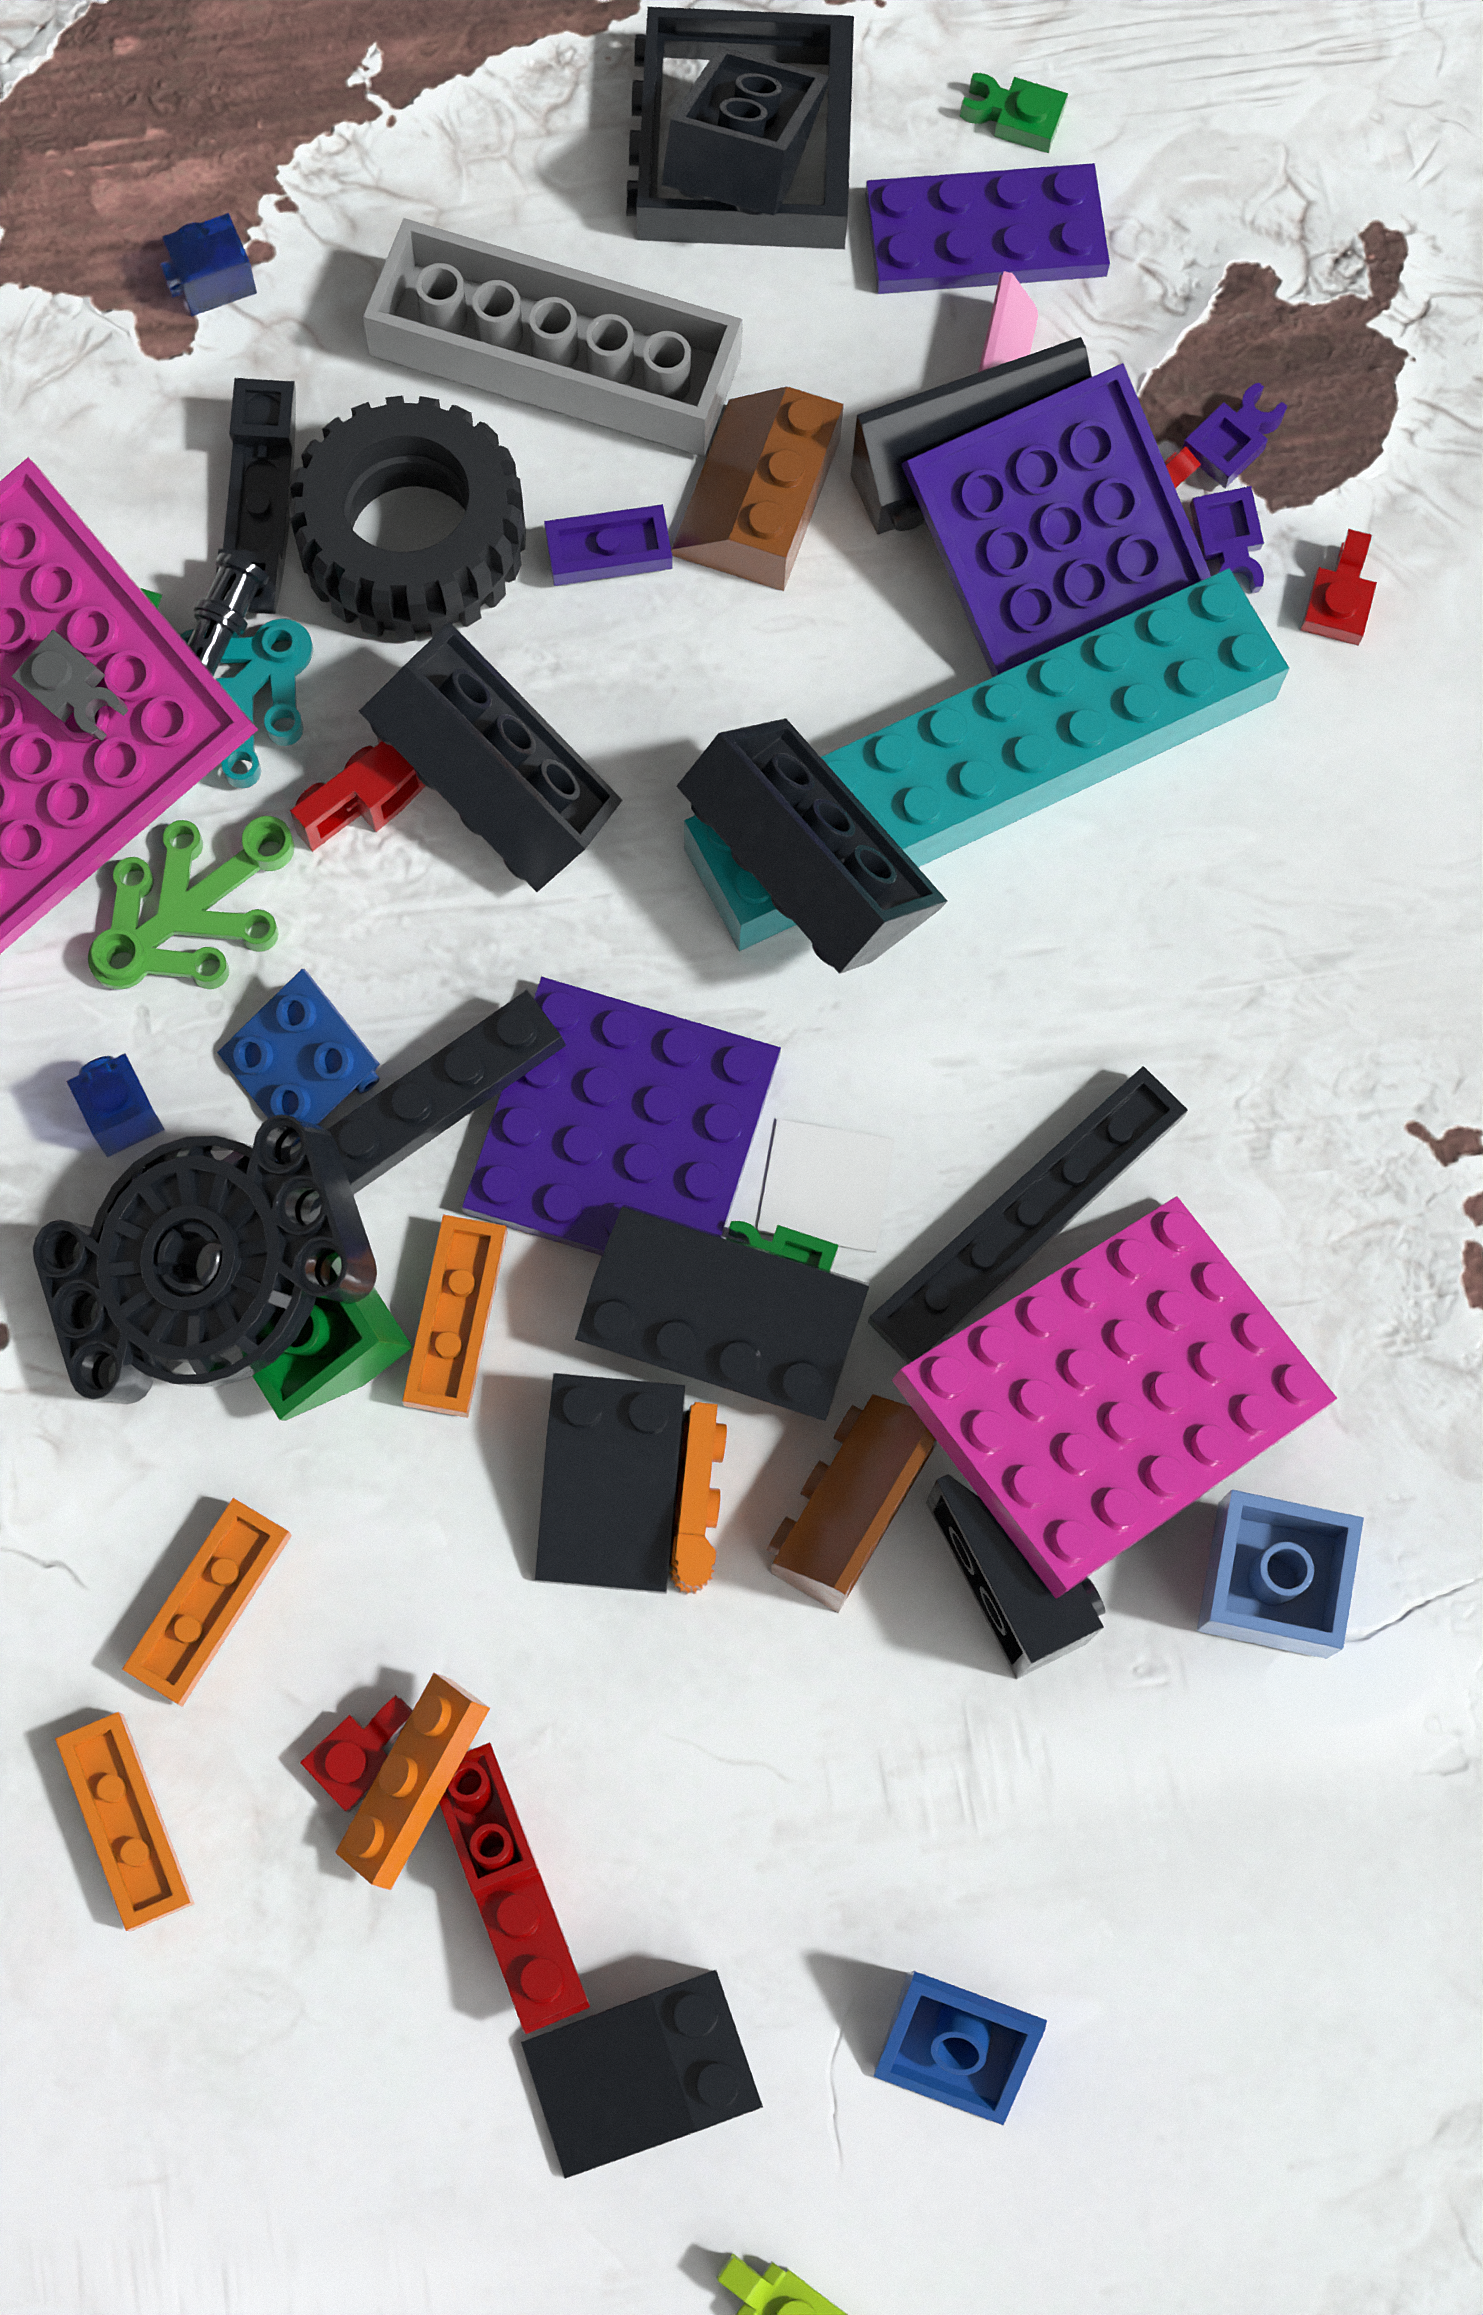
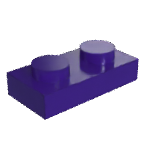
(608, 545)

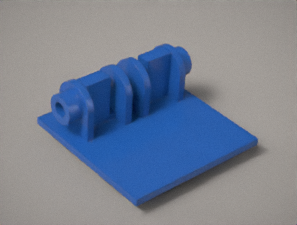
(299, 1054)

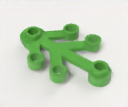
(185, 911)

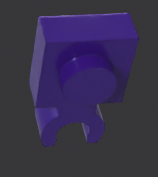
(1233, 440)
(1229, 530)

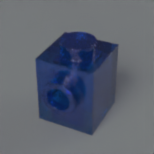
(207, 265)
(114, 1103)

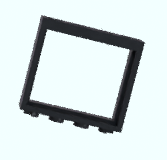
(769, 35)

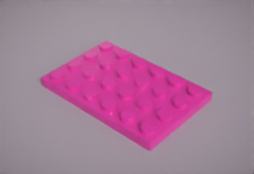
(1113, 1394)

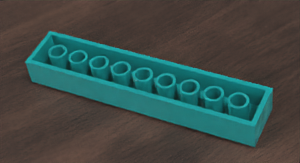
(1034, 735)

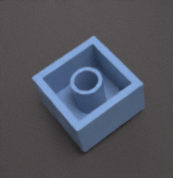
(1280, 1574)

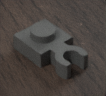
(67, 683)

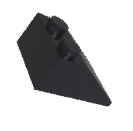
(742, 131)
(610, 1483)
(1013, 1598)
(641, 2074)

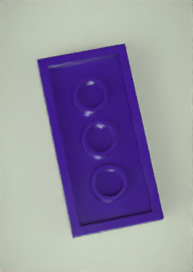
(978, 224)

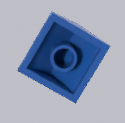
(958, 2047)

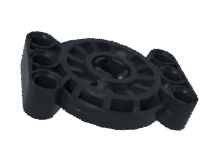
(146, 1251)

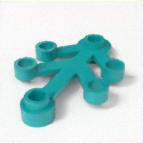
(261, 667)

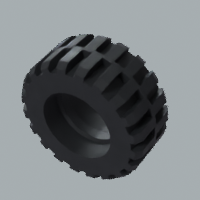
(393, 450)

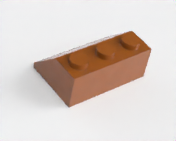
(761, 485)
(852, 1500)

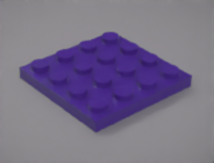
(1056, 519)
(621, 1115)

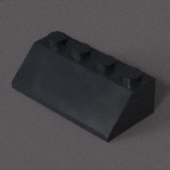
(941, 414)
(491, 757)
(809, 843)
(722, 1312)

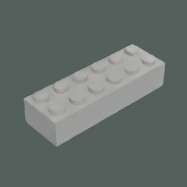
(553, 336)

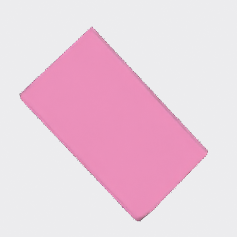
(1010, 324)

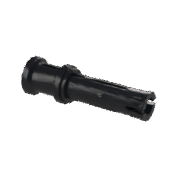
(224, 608)

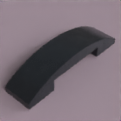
(261, 480)

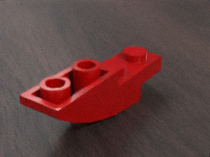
(373, 785)
(511, 1893)

